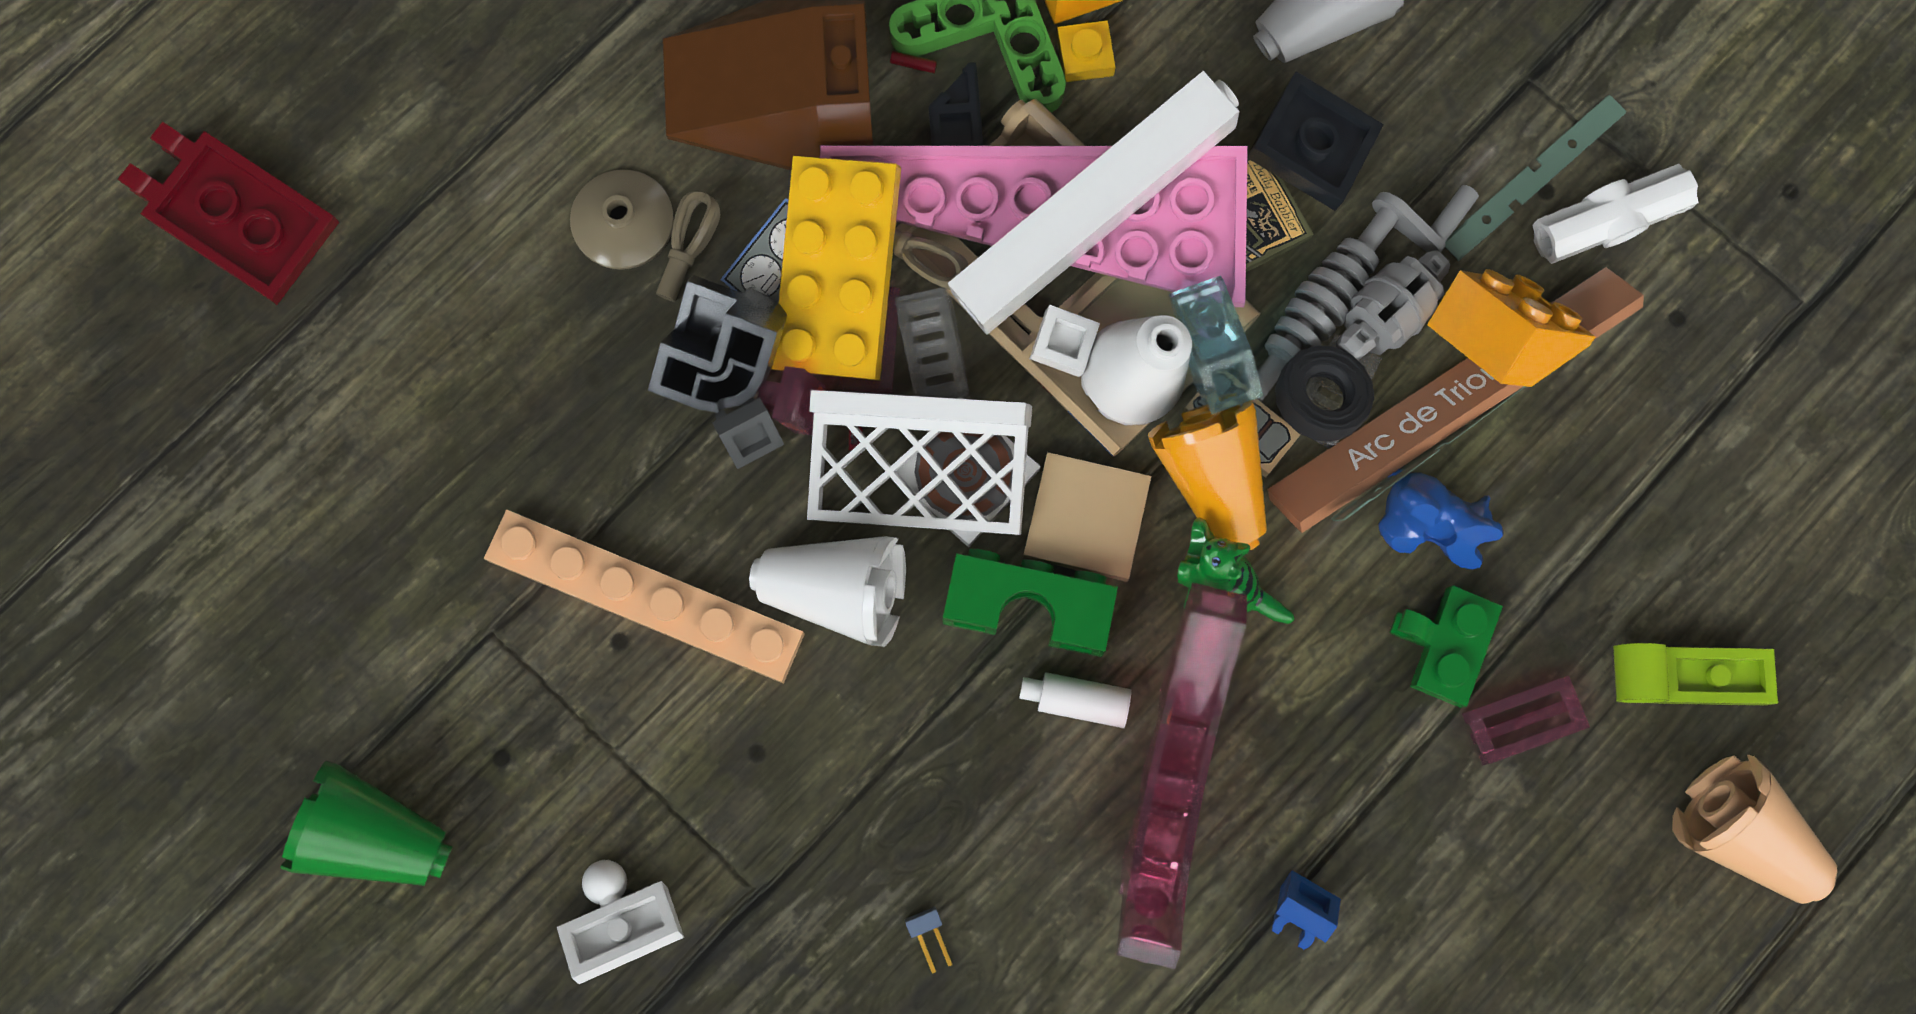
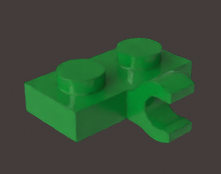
(1451, 644)

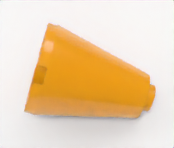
(1217, 469)

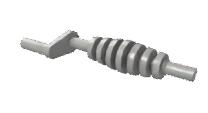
(1326, 295)

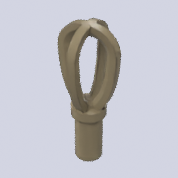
(903, 249)
(682, 259)

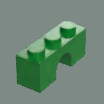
(1078, 606)

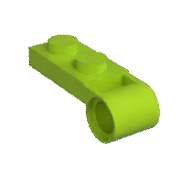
(1694, 675)

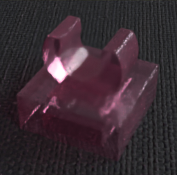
(791, 399)

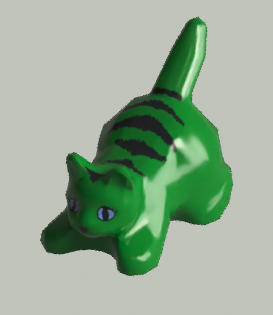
(1223, 566)

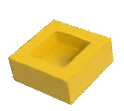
(1086, 51)

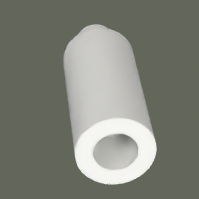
(1078, 699)

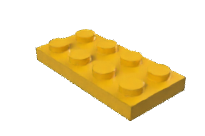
(837, 266)

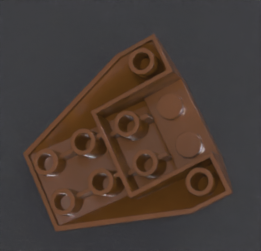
(771, 81)

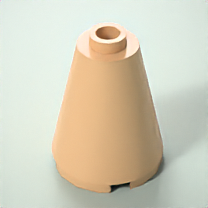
(1754, 829)

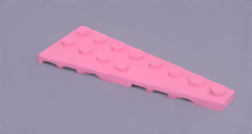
(983, 192)

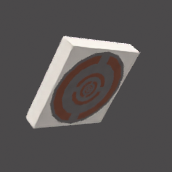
(968, 476)

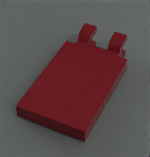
(232, 212)

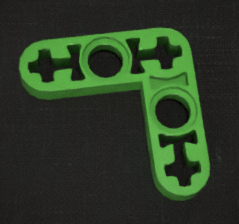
(988, 18)

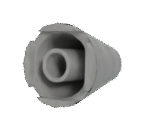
(1302, 26)

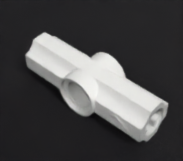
(1615, 213)

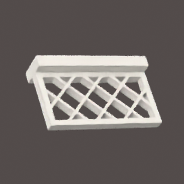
(921, 414)

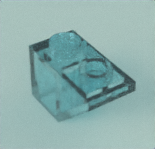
(1220, 351)

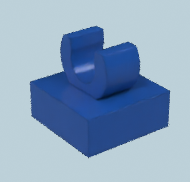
(1308, 908)

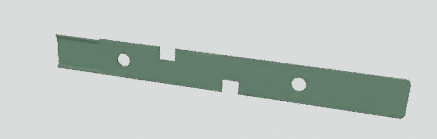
(1529, 182)
(1358, 504)

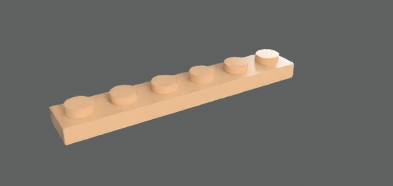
(644, 596)

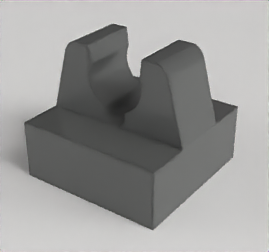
(747, 432)

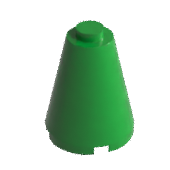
(362, 834)

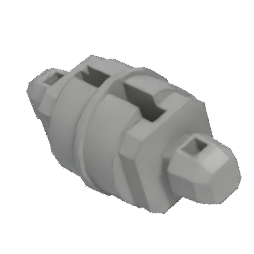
(1394, 305)

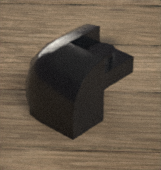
(718, 347)

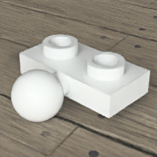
(620, 927)

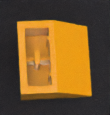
(1508, 327)

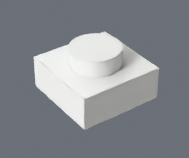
(1064, 341)

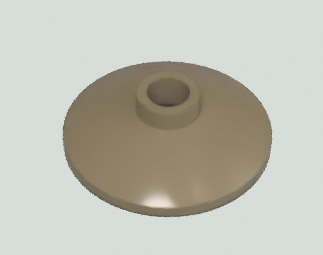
(628, 240)

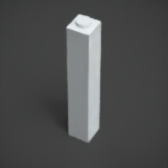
(1096, 201)

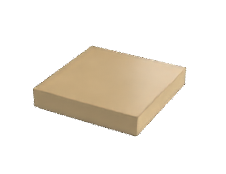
(1087, 516)

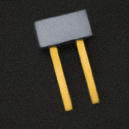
(923, 923)

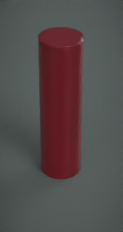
(913, 62)

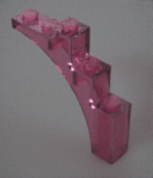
(1176, 774)

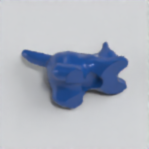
(1424, 511)

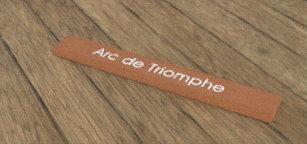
(1428, 416)

